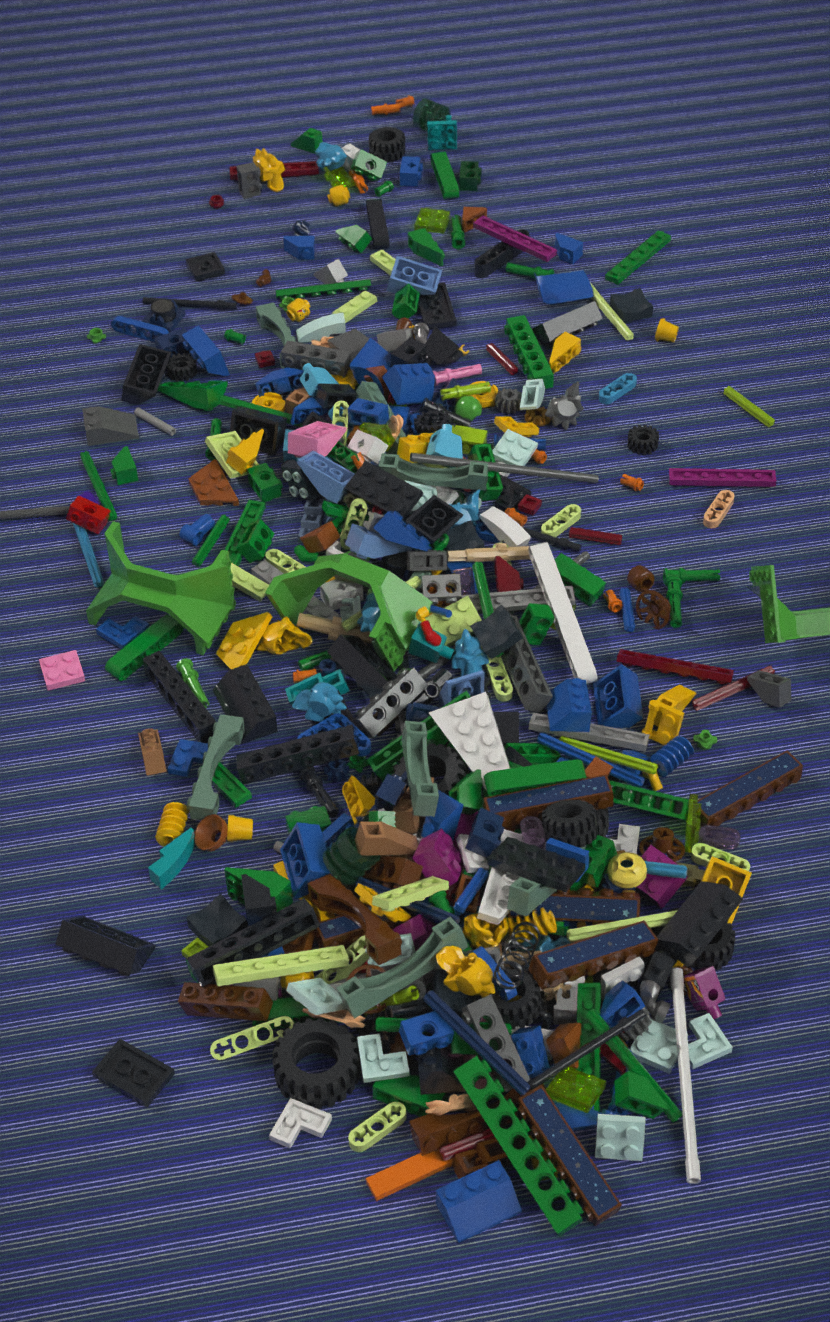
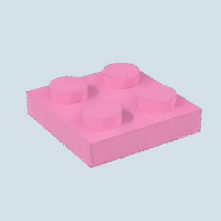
(62, 670)

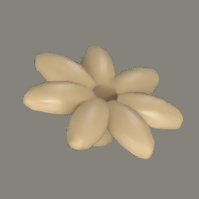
(553, 991)

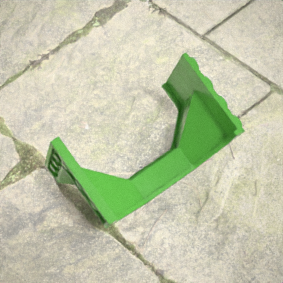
(194, 599)
(395, 599)
(778, 620)

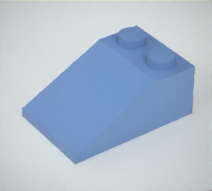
(418, 275)
(326, 475)
(371, 544)
(453, 688)

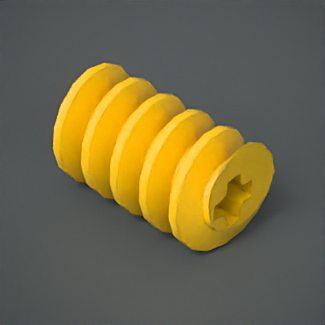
(172, 823)
(544, 922)

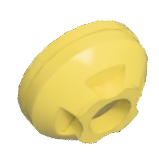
(627, 877)

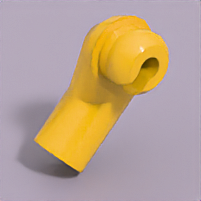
(654, 780)

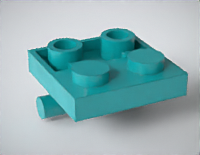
(442, 134)

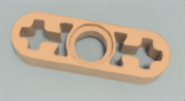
(718, 503)

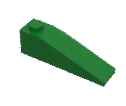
(197, 395)

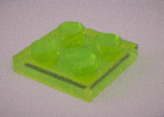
(432, 220)
(692, 823)
(576, 1089)

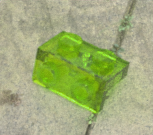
(338, 177)
(380, 431)

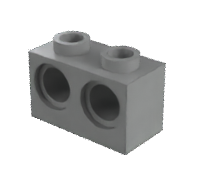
(440, 582)

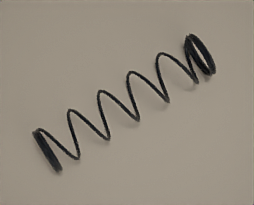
(514, 964)

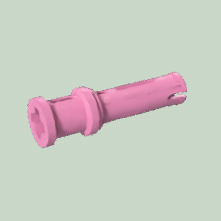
(448, 374)

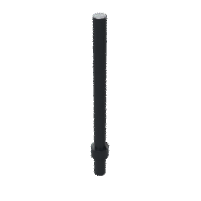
(220, 304)
(561, 542)
(623, 1025)

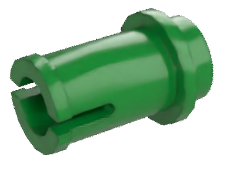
(384, 188)
(231, 335)

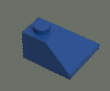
(446, 816)

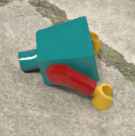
(428, 642)

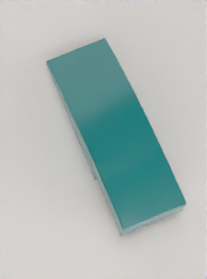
(335, 678)
(172, 859)

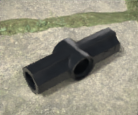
(434, 687)

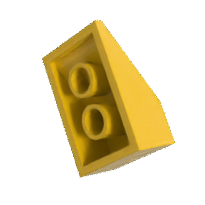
(727, 874)

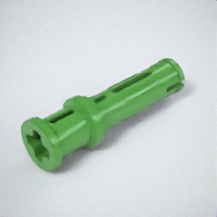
(190, 677)

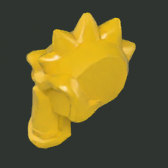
(270, 169)
(283, 637)
(484, 933)
(465, 974)

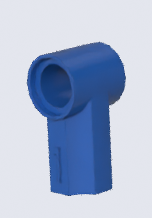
(195, 532)

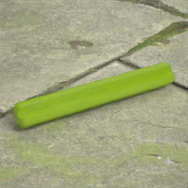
(749, 406)

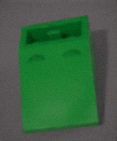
(279, 886)

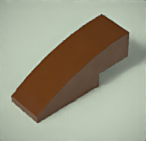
(484, 1155)

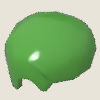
(468, 407)

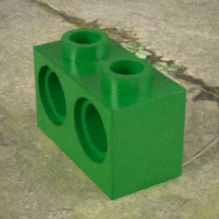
(255, 541)
(536, 622)
(600, 854)

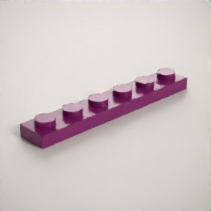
(515, 238)
(722, 477)

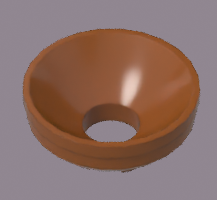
(207, 830)

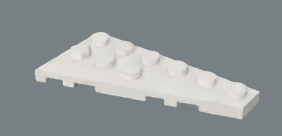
(473, 733)
(495, 897)

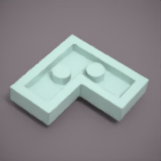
(710, 1043)
(377, 1065)

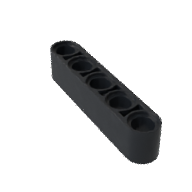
(377, 223)
(496, 257)

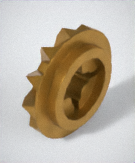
(537, 420)

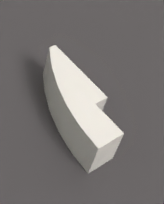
(505, 528)

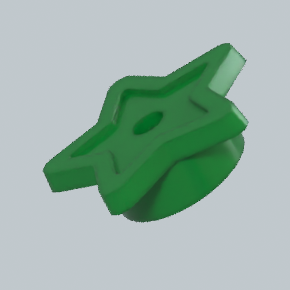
(363, 762)

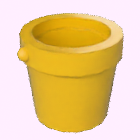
(666, 331)
(239, 828)

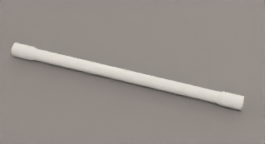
(692, 1162)

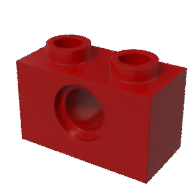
(88, 514)

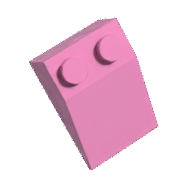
(315, 436)

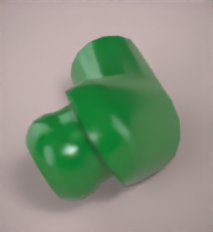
(301, 552)

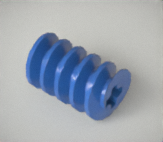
(672, 755)

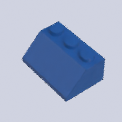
(205, 351)
(410, 383)
(618, 699)
(569, 707)
(303, 857)
(478, 1201)

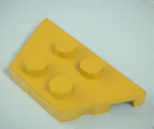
(242, 640)

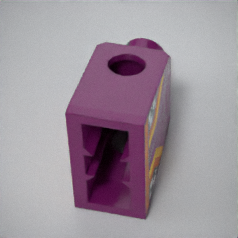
(704, 990)

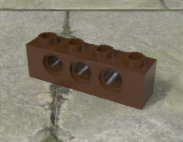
(394, 872)
(225, 1001)

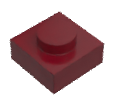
(264, 359)
(529, 504)

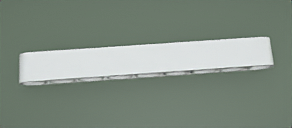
(565, 618)

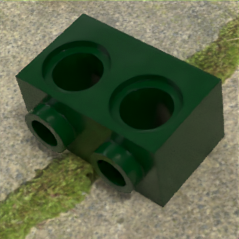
(469, 176)

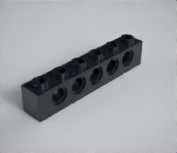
(179, 696)
(297, 754)
(255, 940)

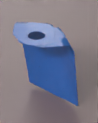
(563, 287)
(370, 356)

